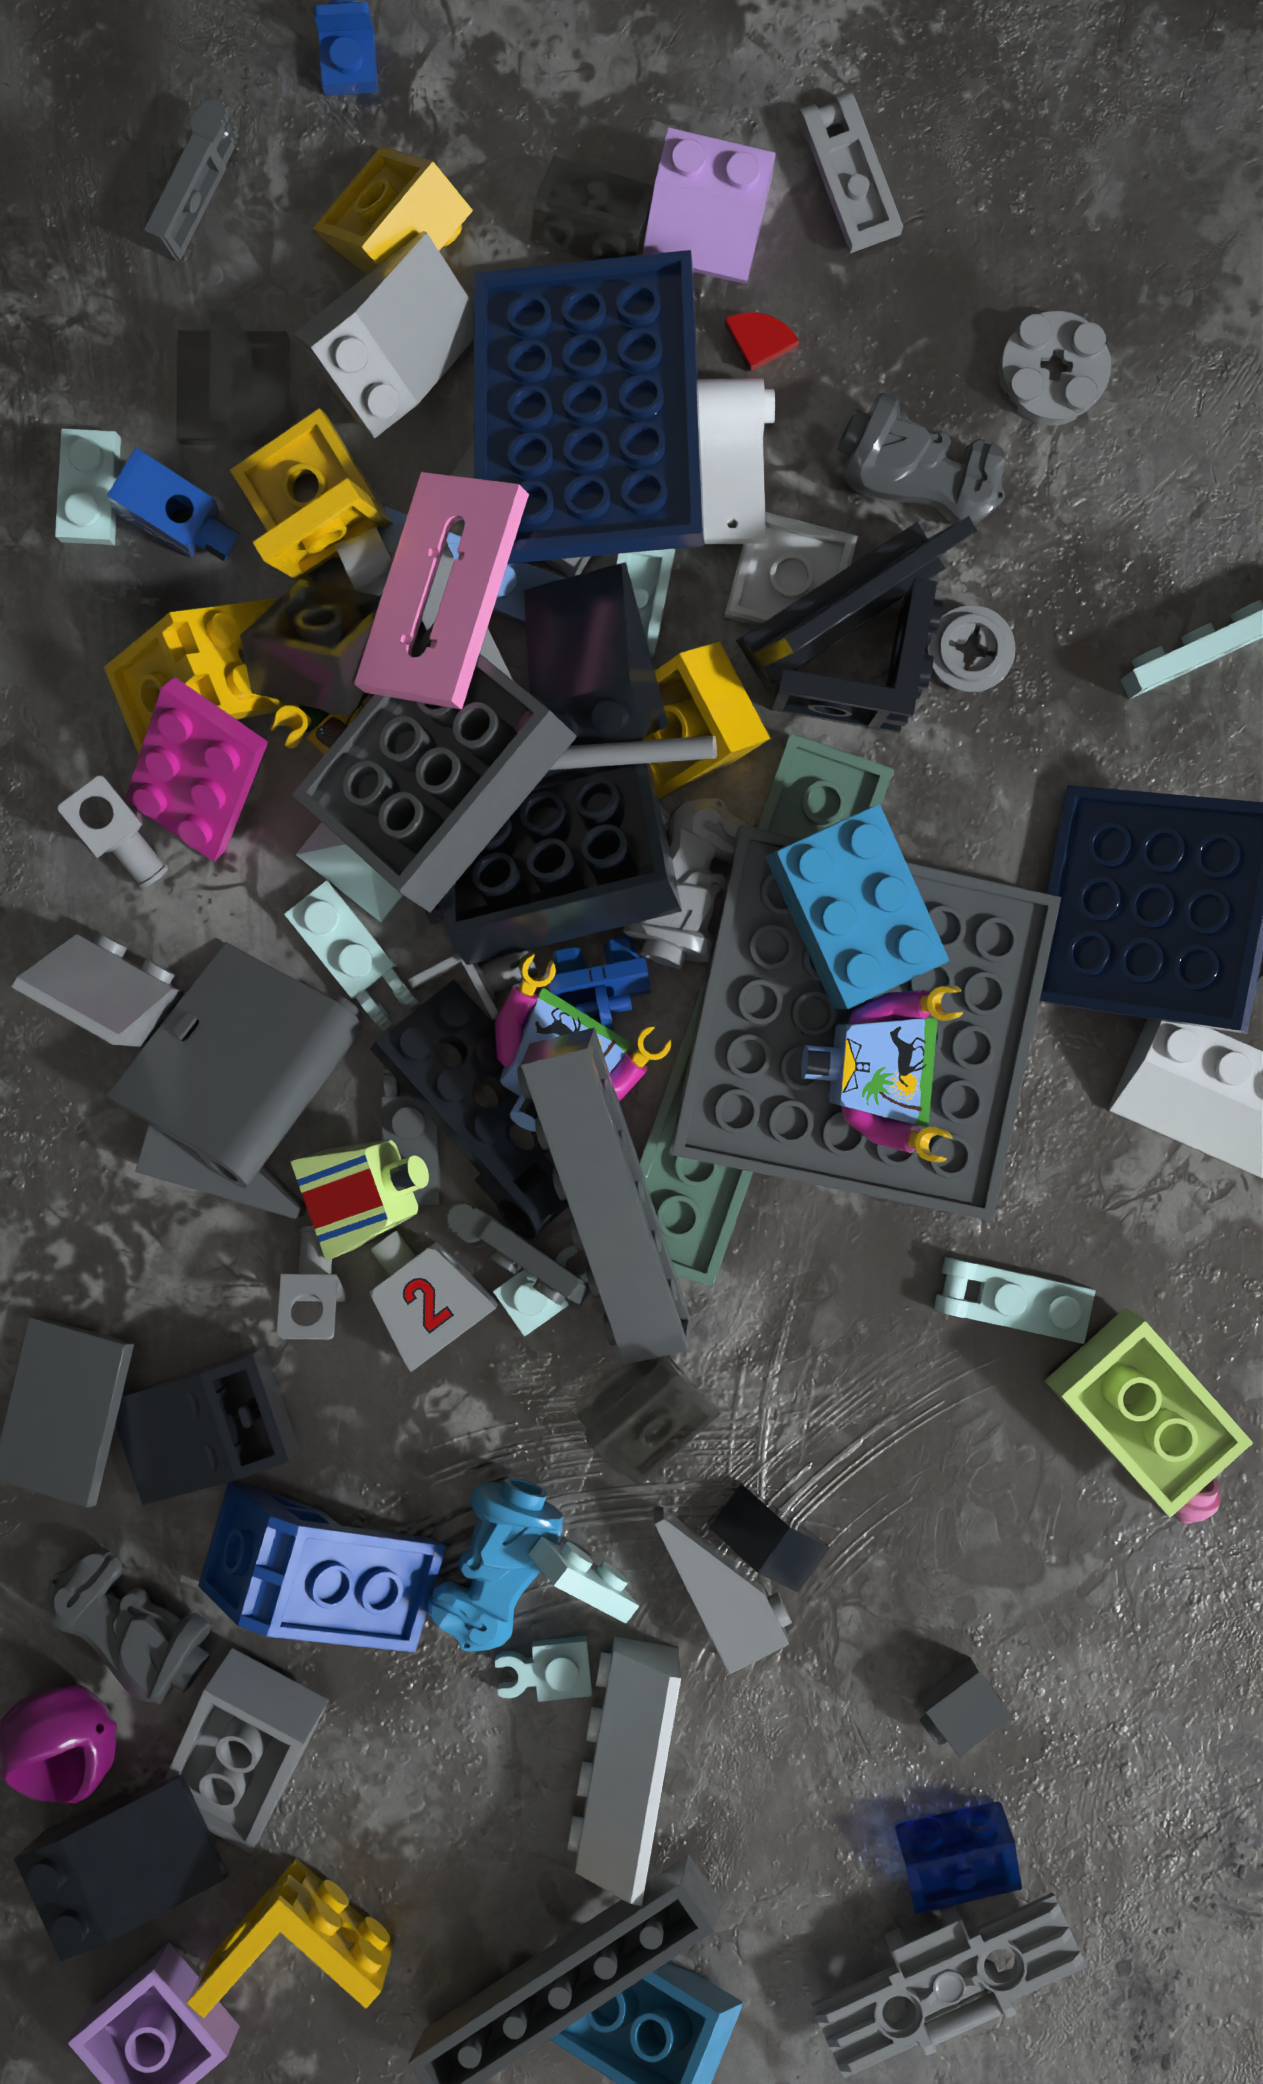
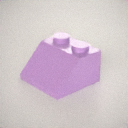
(709, 202)

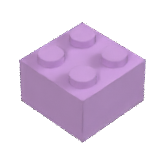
(149, 2032)

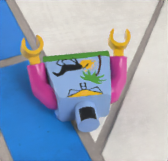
(542, 1016)
(885, 1068)

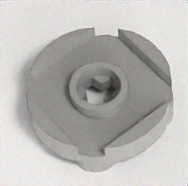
(1078, 345)

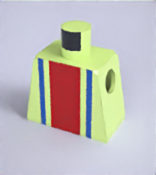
(358, 1192)

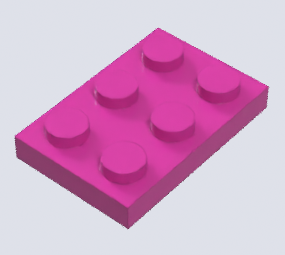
(195, 769)

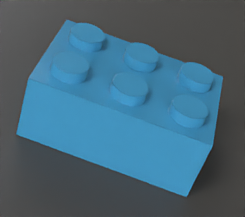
(857, 908)

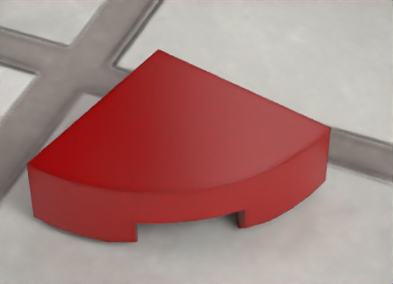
(760, 338)

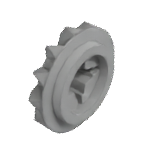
(993, 637)

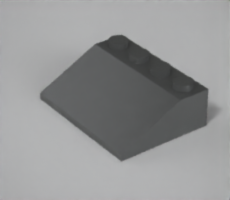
(432, 783)

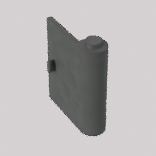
(237, 1062)

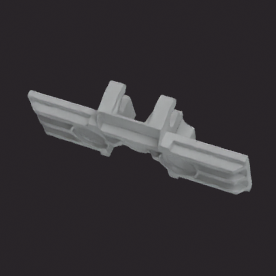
(942, 1972)

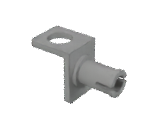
(118, 835)
(486, 979)
(311, 1283)

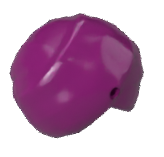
(57, 1744)

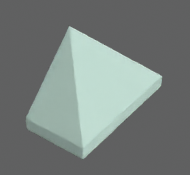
(349, 872)

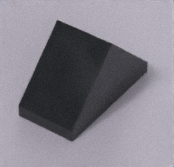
(768, 1539)

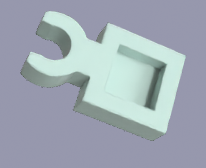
(526, 1304)
(557, 1669)

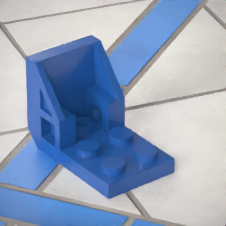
(309, 1579)

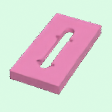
(446, 667)

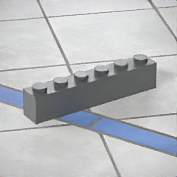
(606, 1195)
(568, 1979)

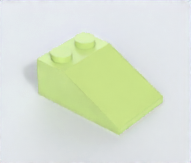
(1148, 1411)

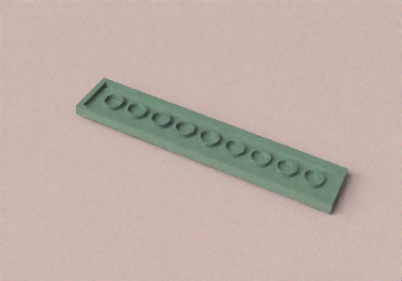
(701, 1199)

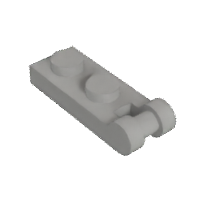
(851, 172)

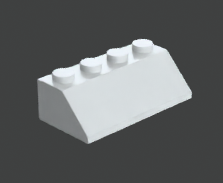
(1196, 1091)
(626, 1767)

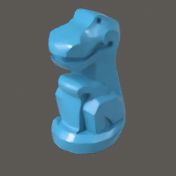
(498, 1562)

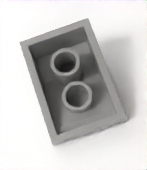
(391, 335)
(102, 989)
(245, 1746)

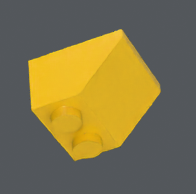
(390, 206)
(704, 699)

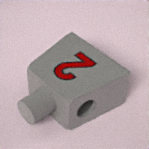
(426, 1298)

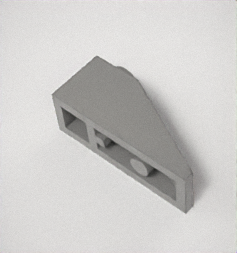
(729, 1599)

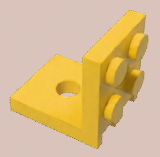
(305, 533)
(200, 652)
(317, 1922)

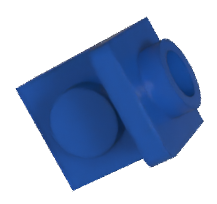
(346, 47)

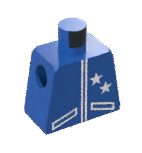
(152, 494)

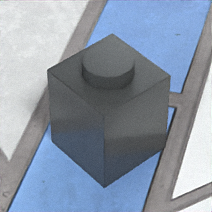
(962, 1708)

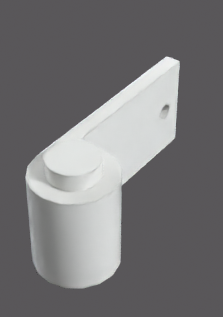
(732, 458)

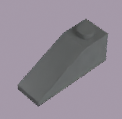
(179, 1164)

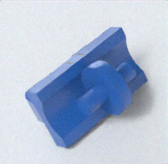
(601, 988)

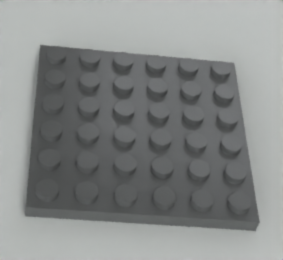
(765, 1002)

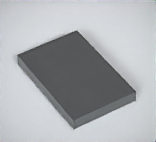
(63, 1411)

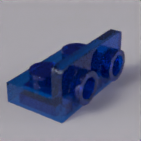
(959, 1857)

